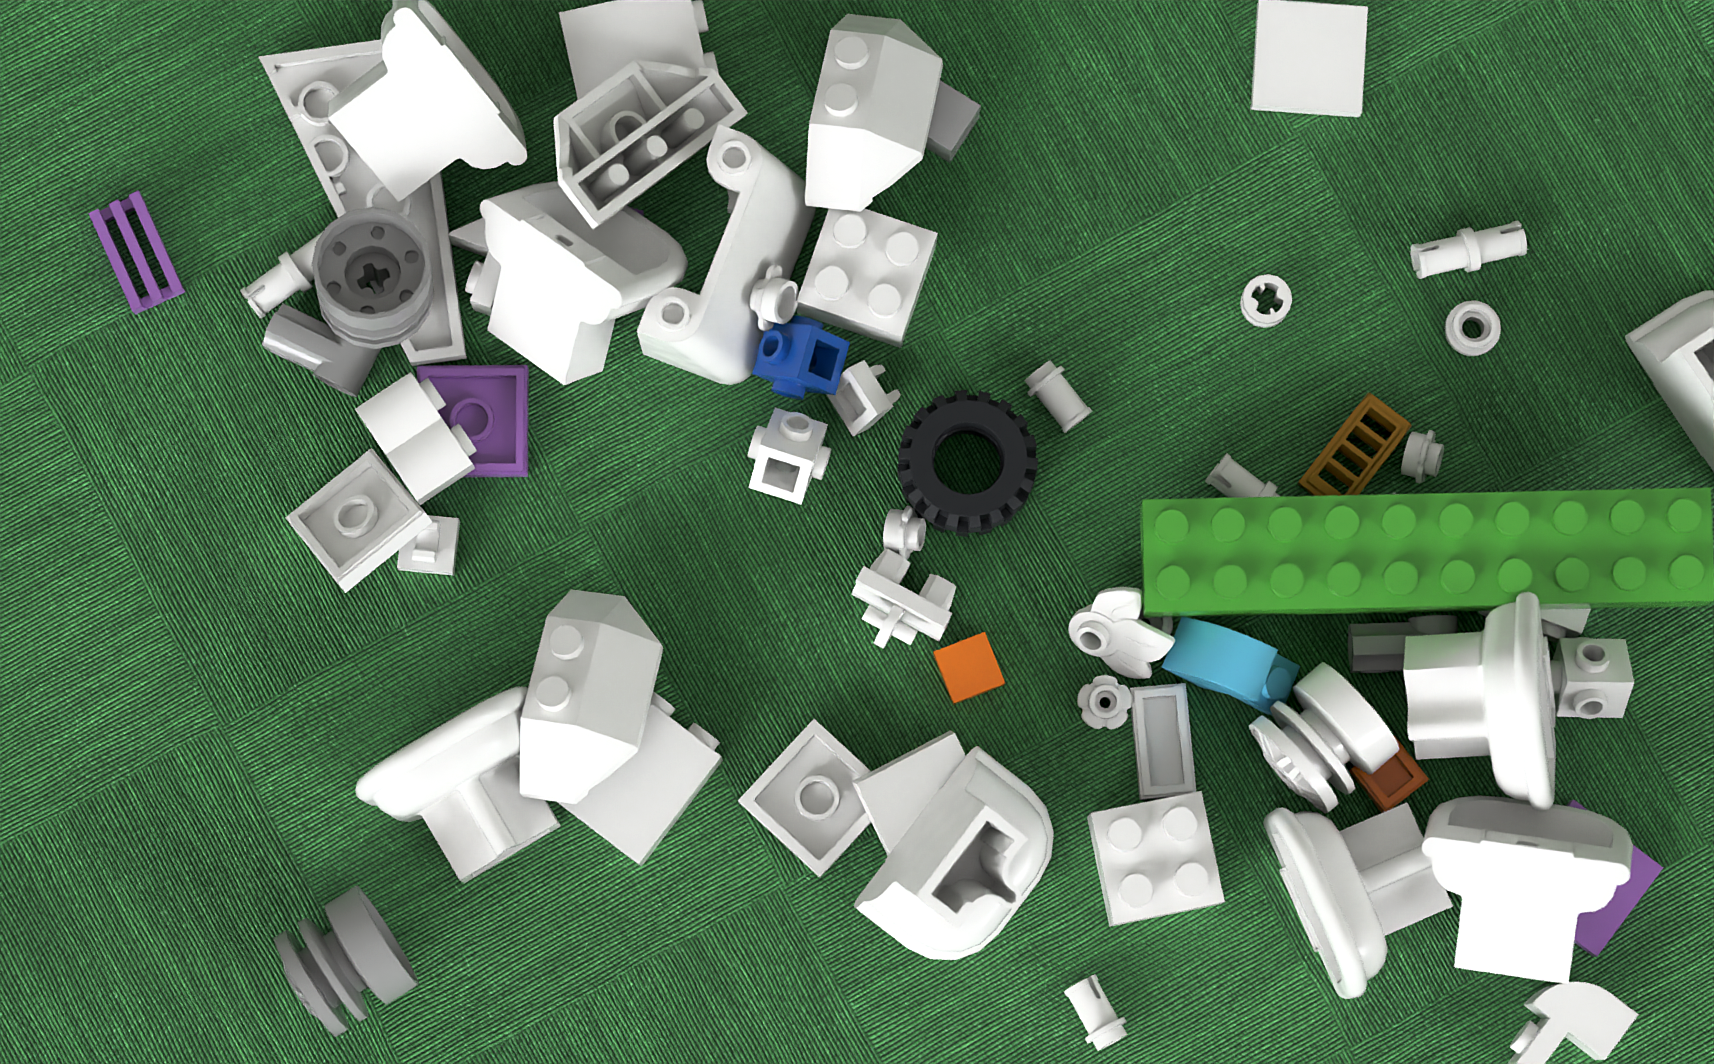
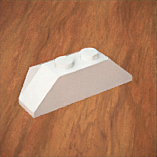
(869, 111)
(637, 132)
(586, 696)

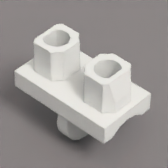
(904, 608)

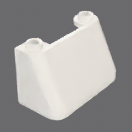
(768, 225)

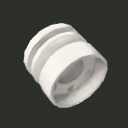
(1324, 737)

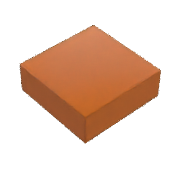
(969, 668)
(1391, 781)

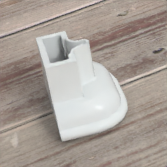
(425, 105)
(570, 281)
(1679, 359)
(1488, 699)
(465, 786)
(962, 863)
(1524, 879)
(1355, 886)

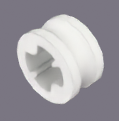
(1282, 297)

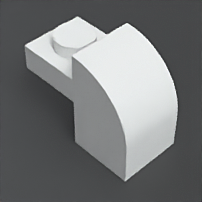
(1574, 1010)

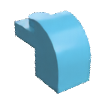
(1230, 664)

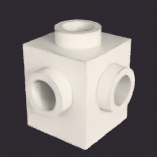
(788, 455)
(1591, 677)

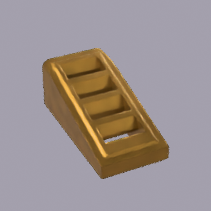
(1383, 416)

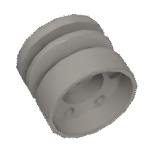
(378, 248)
(345, 961)

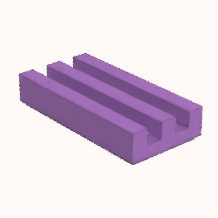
(118, 210)

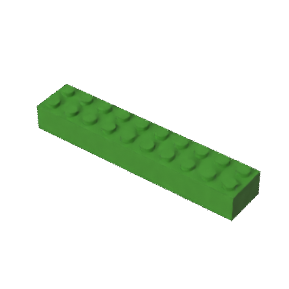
(1426, 552)

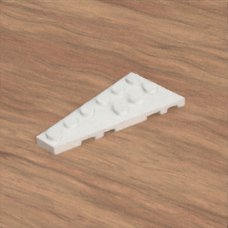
(304, 86)

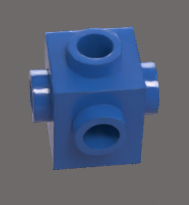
(801, 358)

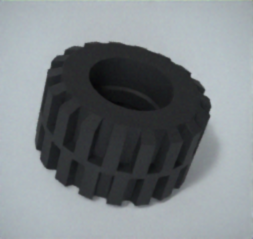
(977, 417)

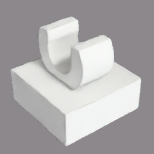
(861, 398)
(433, 548)

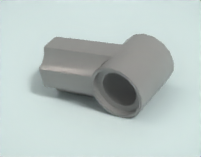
(319, 349)
(1382, 645)

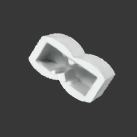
(416, 437)

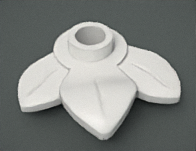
(1116, 634)

